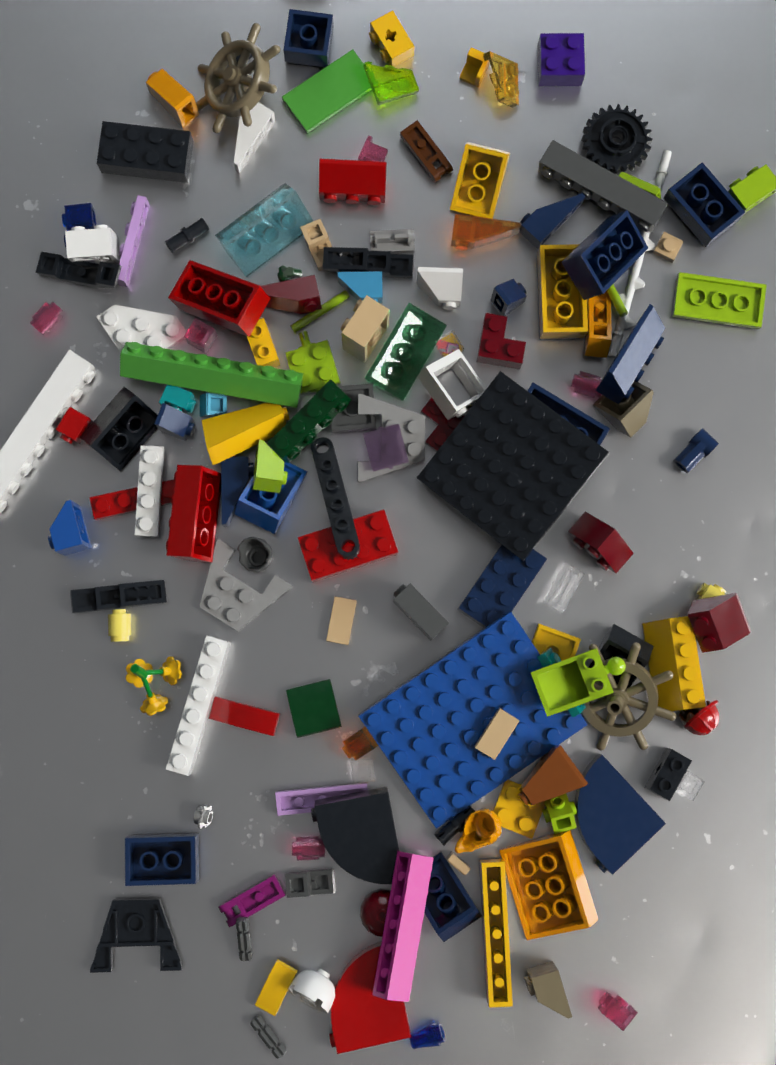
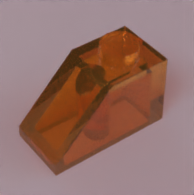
(359, 743)

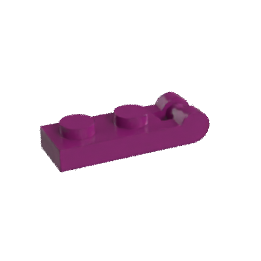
(253, 899)

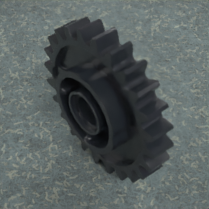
(617, 124)

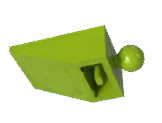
(572, 682)

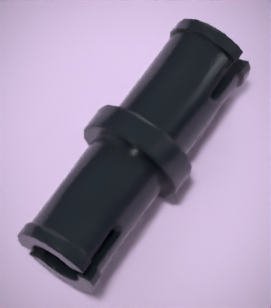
(187, 235)
(453, 826)

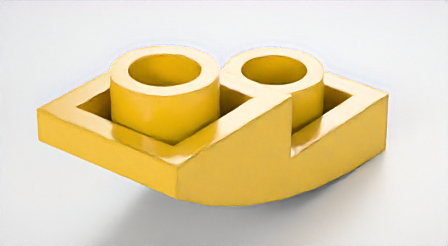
(276, 987)

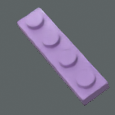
(133, 232)
(302, 800)

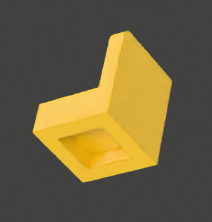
(474, 68)

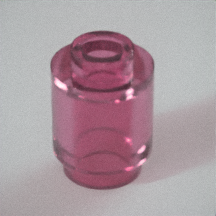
(46, 317)
(586, 384)
(308, 848)

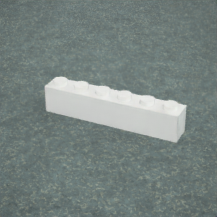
(198, 706)

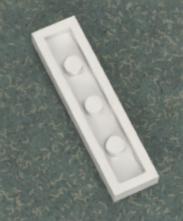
(149, 491)

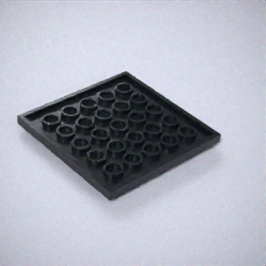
(512, 465)

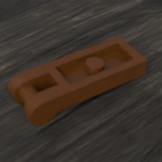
(425, 151)

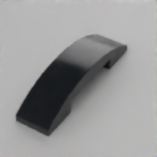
(79, 272)

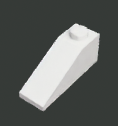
(250, 137)

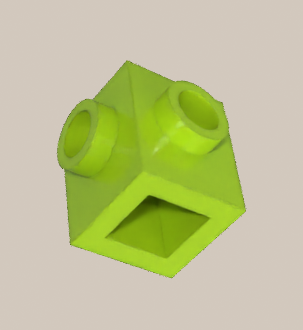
(558, 809)

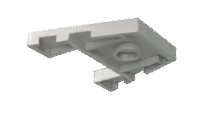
(412, 430)
(231, 598)

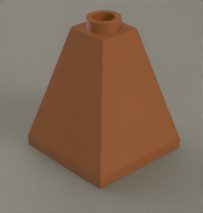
(551, 777)

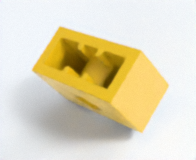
(392, 39)
(262, 345)

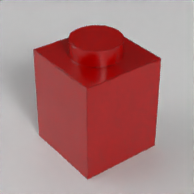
(73, 426)

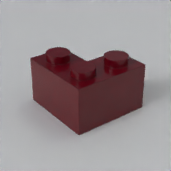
(495, 348)
(601, 542)

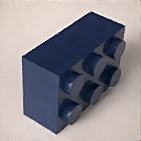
(704, 204)
(161, 859)

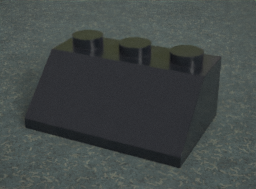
(121, 428)

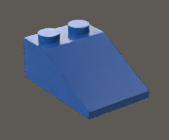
(270, 508)

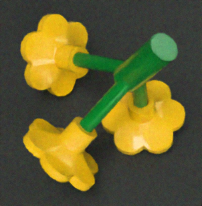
(141, 674)

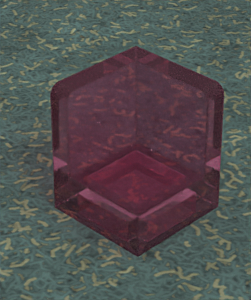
(372, 152)

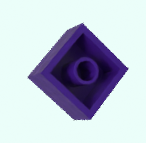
(561, 59)

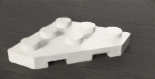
(141, 326)

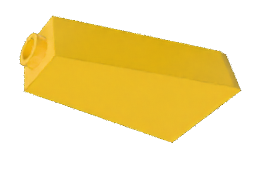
(242, 429)

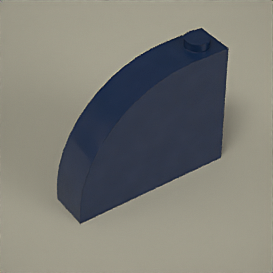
(612, 816)

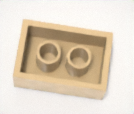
(365, 328)

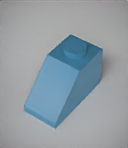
(362, 284)

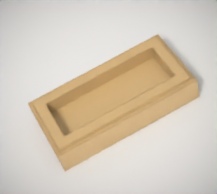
(341, 620)
(496, 733)

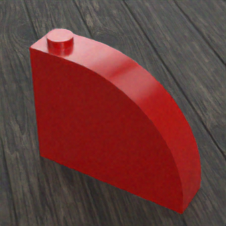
(360, 1017)

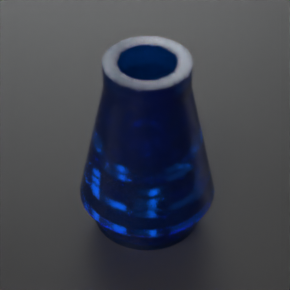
(429, 1036)

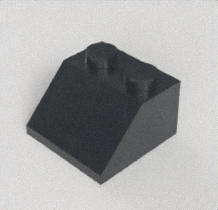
(618, 644)

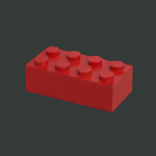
(219, 298)
(194, 513)
(375, 545)

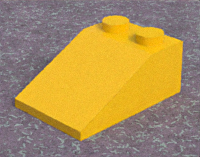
(479, 180)

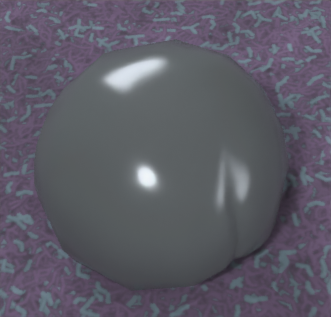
(254, 554)

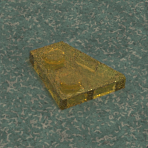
(504, 78)

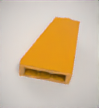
(173, 97)

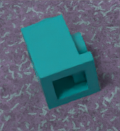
(178, 398)

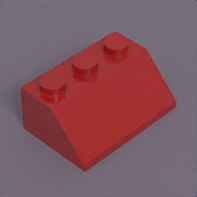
(352, 181)

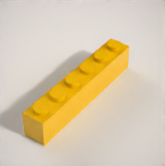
(495, 933)

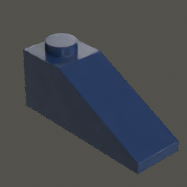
(546, 220)
(234, 479)

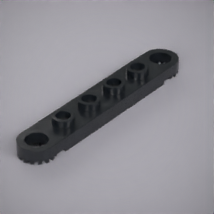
(335, 498)

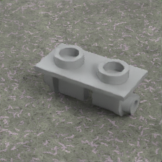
(392, 240)

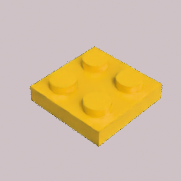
(514, 813)

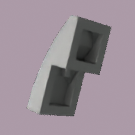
(310, 883)

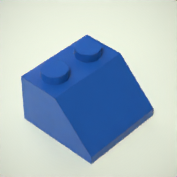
(69, 530)

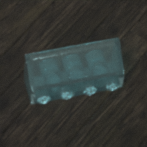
(265, 229)

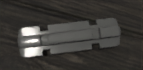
(244, 939)
(268, 1036)

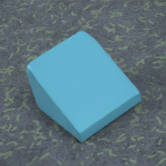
(212, 404)

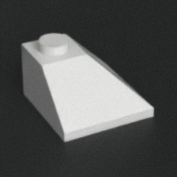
(441, 285)

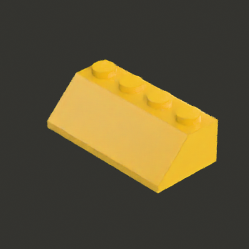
(676, 652)

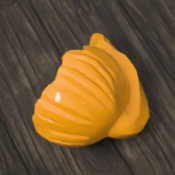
(480, 830)

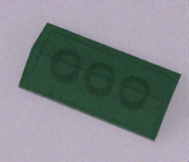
(405, 352)

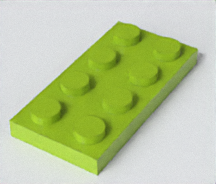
(719, 300)

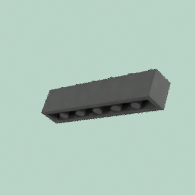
(601, 186)

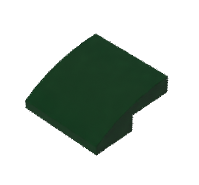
(313, 708)

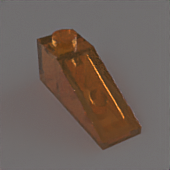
(474, 231)

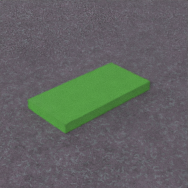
(328, 91)

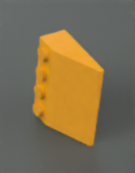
(549, 885)

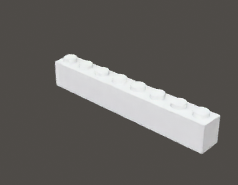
(41, 421)

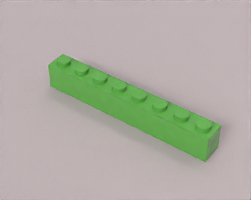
(211, 374)

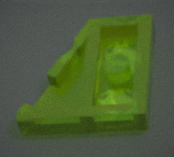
(390, 83)

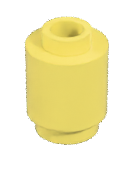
(119, 625)

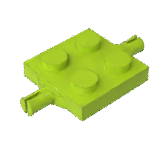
(315, 363)

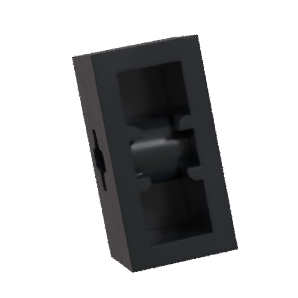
(668, 774)

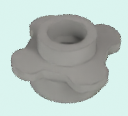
(203, 816)

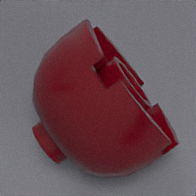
(374, 911)

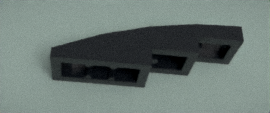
(362, 260)
(118, 596)

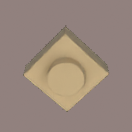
(668, 247)

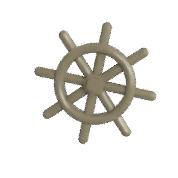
(237, 78)
(621, 698)

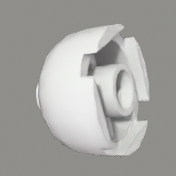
(314, 989)

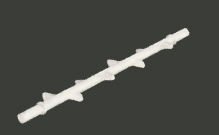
(634, 281)

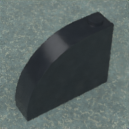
(359, 833)

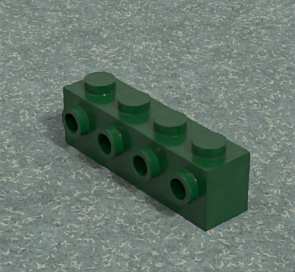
(309, 421)

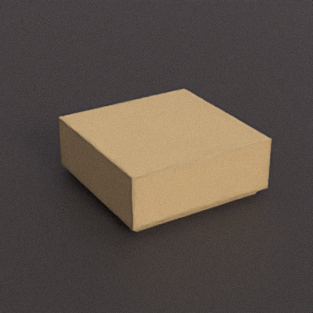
(458, 863)

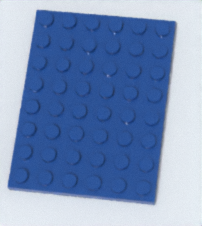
(440, 714)

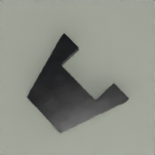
(136, 924)

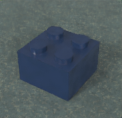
(308, 38)

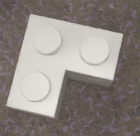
(92, 244)

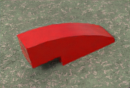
(244, 716)

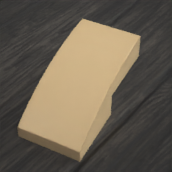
(316, 240)

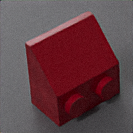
(718, 621)

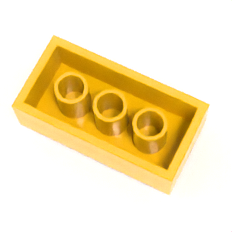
(560, 303)

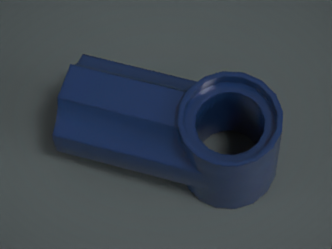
(699, 447)

